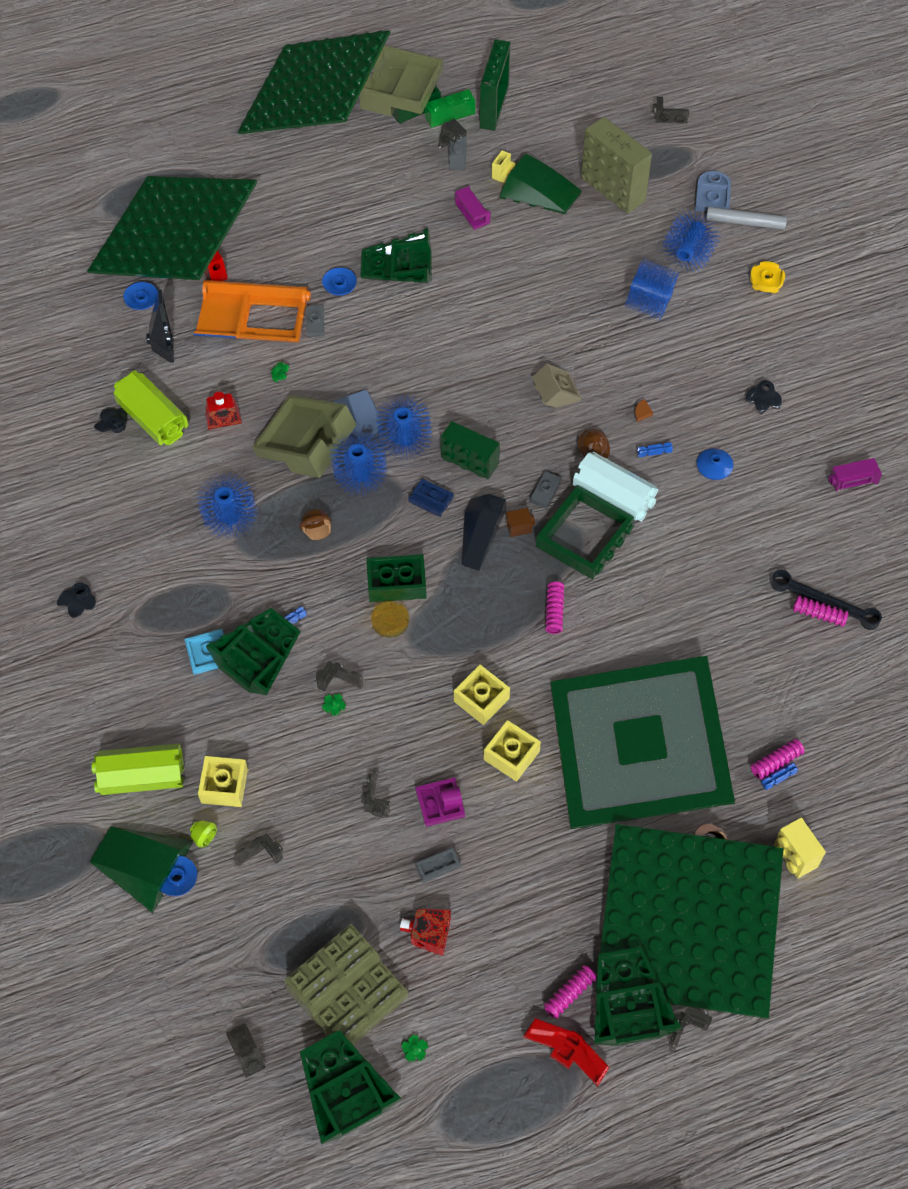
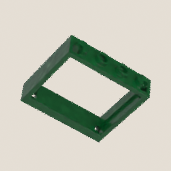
(494, 94)
(589, 569)

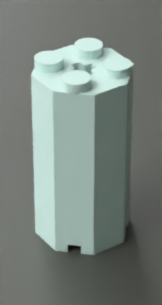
(616, 485)

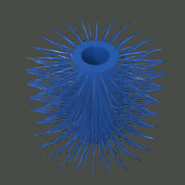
(690, 241)
(649, 287)
(403, 427)
(359, 462)
(227, 506)

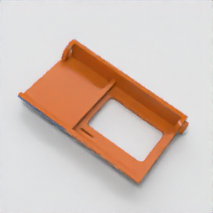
(228, 307)

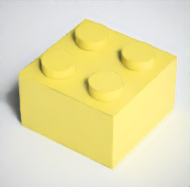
(481, 694)
(512, 750)
(223, 781)
(800, 847)

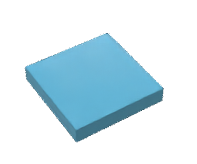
(198, 654)

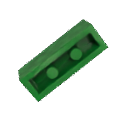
(450, 107)

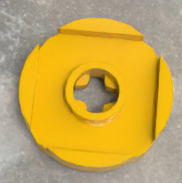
(770, 284)

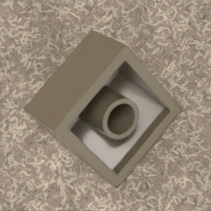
(555, 386)

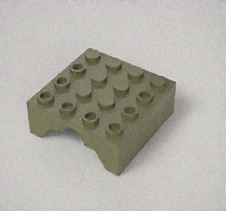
(615, 165)

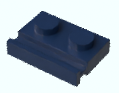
(431, 497)

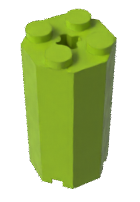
(150, 408)
(138, 769)

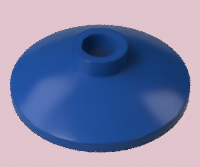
(339, 281)
(140, 296)
(712, 469)
(187, 871)

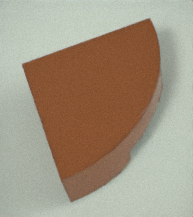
(642, 411)

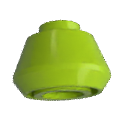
(203, 832)

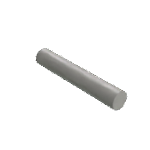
(746, 218)

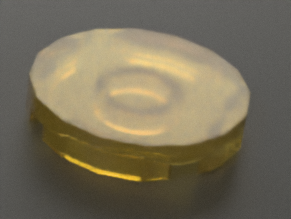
(390, 619)

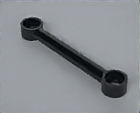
(821, 597)

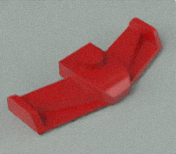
(568, 1048)

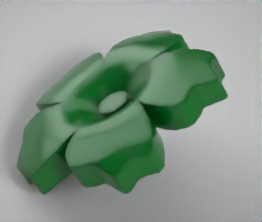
(279, 371)
(333, 704)
(414, 1048)

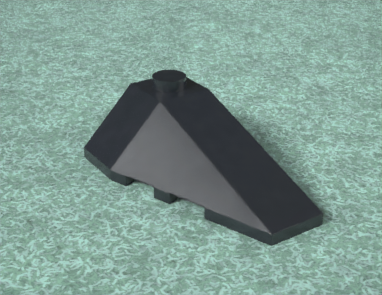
(160, 331)
(480, 527)

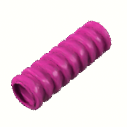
(554, 607)
(820, 611)
(777, 758)
(570, 991)

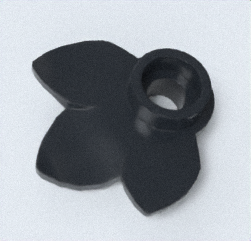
(764, 399)
(112, 420)
(77, 602)

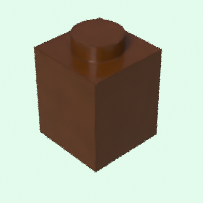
(519, 522)

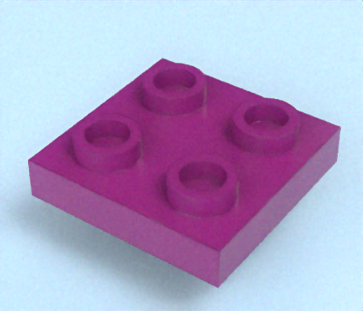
(440, 802)

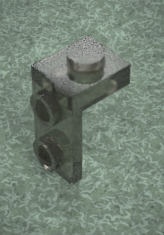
(669, 115)
(451, 131)
(331, 669)
(373, 805)
(258, 844)
(697, 1017)
(245, 1050)

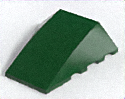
(539, 185)
(400, 260)
(255, 651)
(139, 862)
(630, 1000)
(343, 1087)

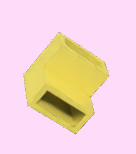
(502, 166)

